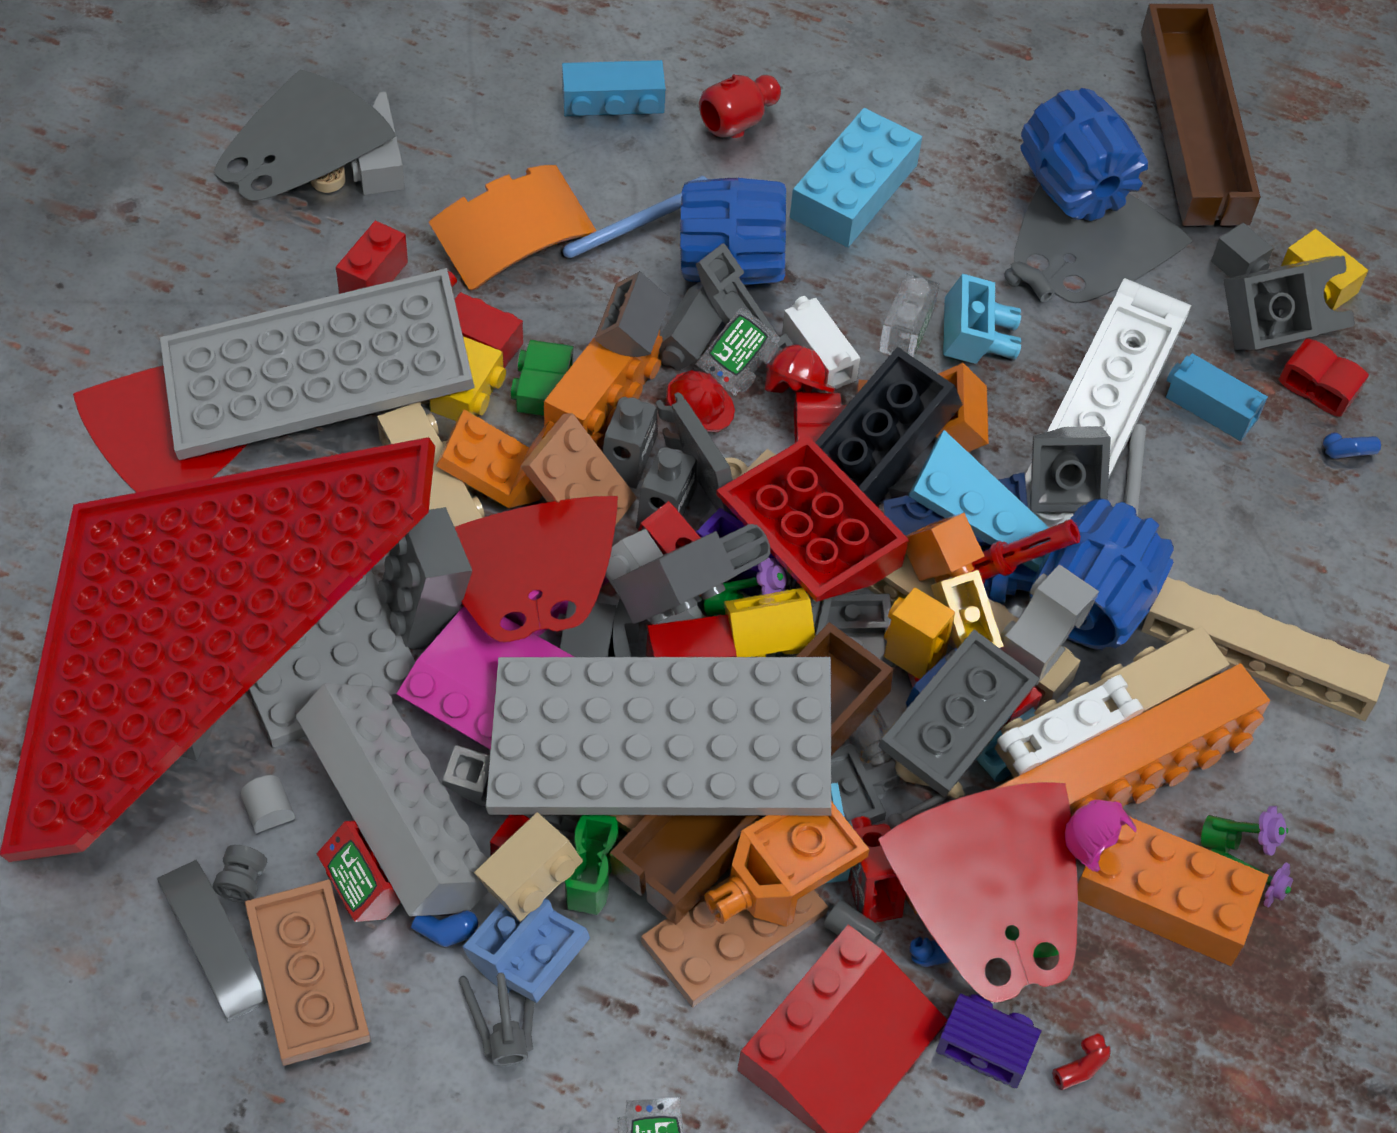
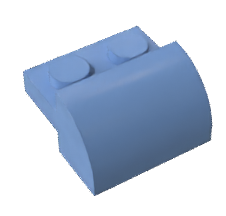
(526, 951)

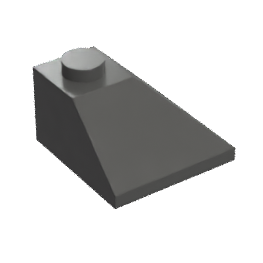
(1069, 468)

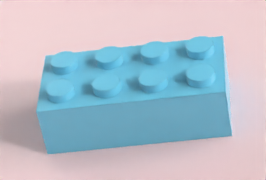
(855, 177)

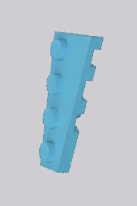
(958, 484)

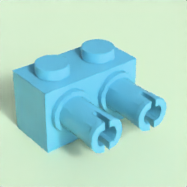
(972, 318)

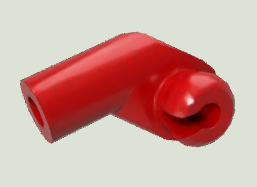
(1086, 1067)

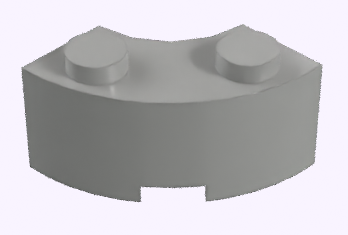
(1055, 608)

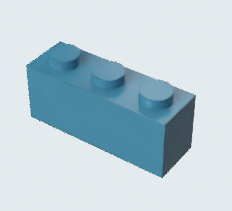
(613, 88)

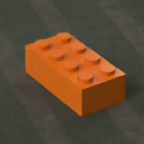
(596, 385)
(1176, 890)

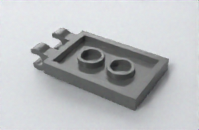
(695, 441)

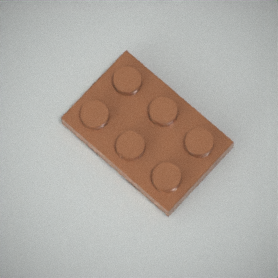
(573, 466)

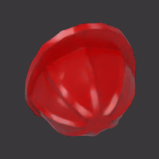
(795, 368)
(705, 397)

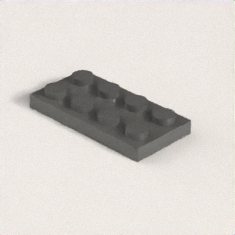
(958, 713)

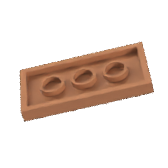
(707, 955)
(307, 972)

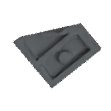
(863, 619)

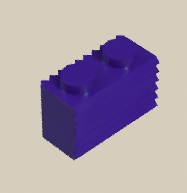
(989, 1039)

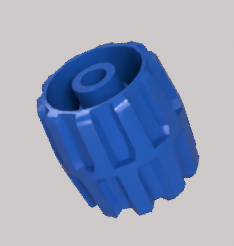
(1083, 154)
(744, 217)
(1121, 561)

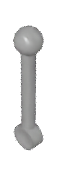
(896, 819)

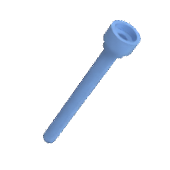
(624, 225)

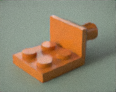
(490, 460)
(783, 861)

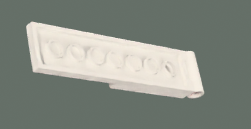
(1119, 370)

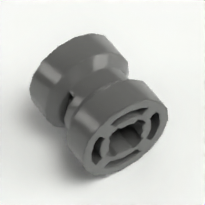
(240, 873)

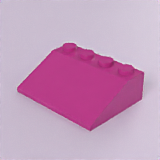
(459, 674)

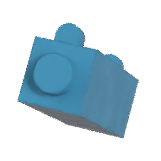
(1215, 396)

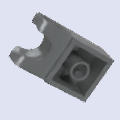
(1284, 304)
(689, 571)

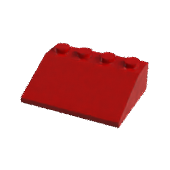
(817, 521)
(842, 1037)

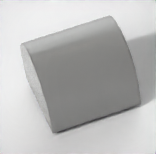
(266, 803)

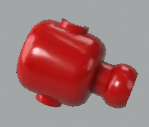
(737, 104)

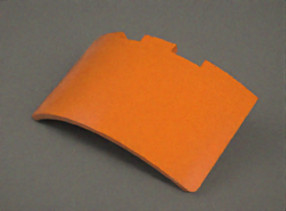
(510, 223)

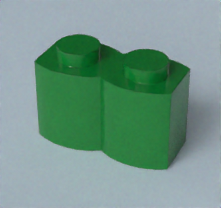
(540, 371)
(589, 884)

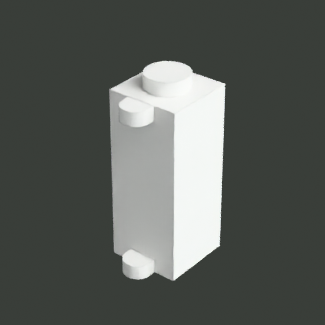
(813, 328)

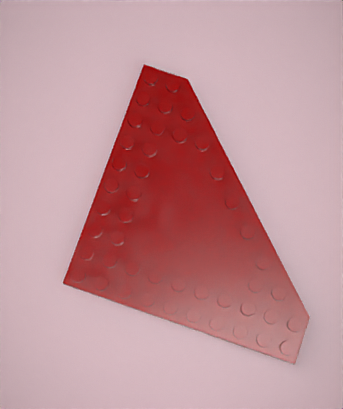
(178, 610)

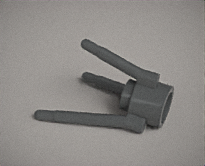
(508, 1042)

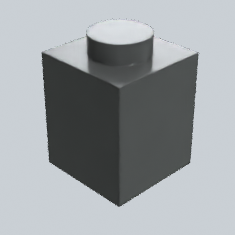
(1241, 252)

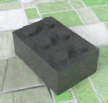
(425, 579)

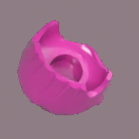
(1094, 830)

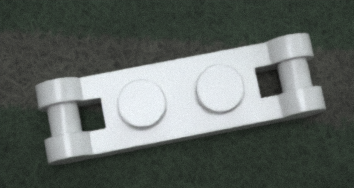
(1070, 725)

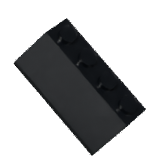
(889, 423)

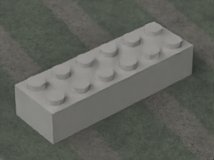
(395, 798)

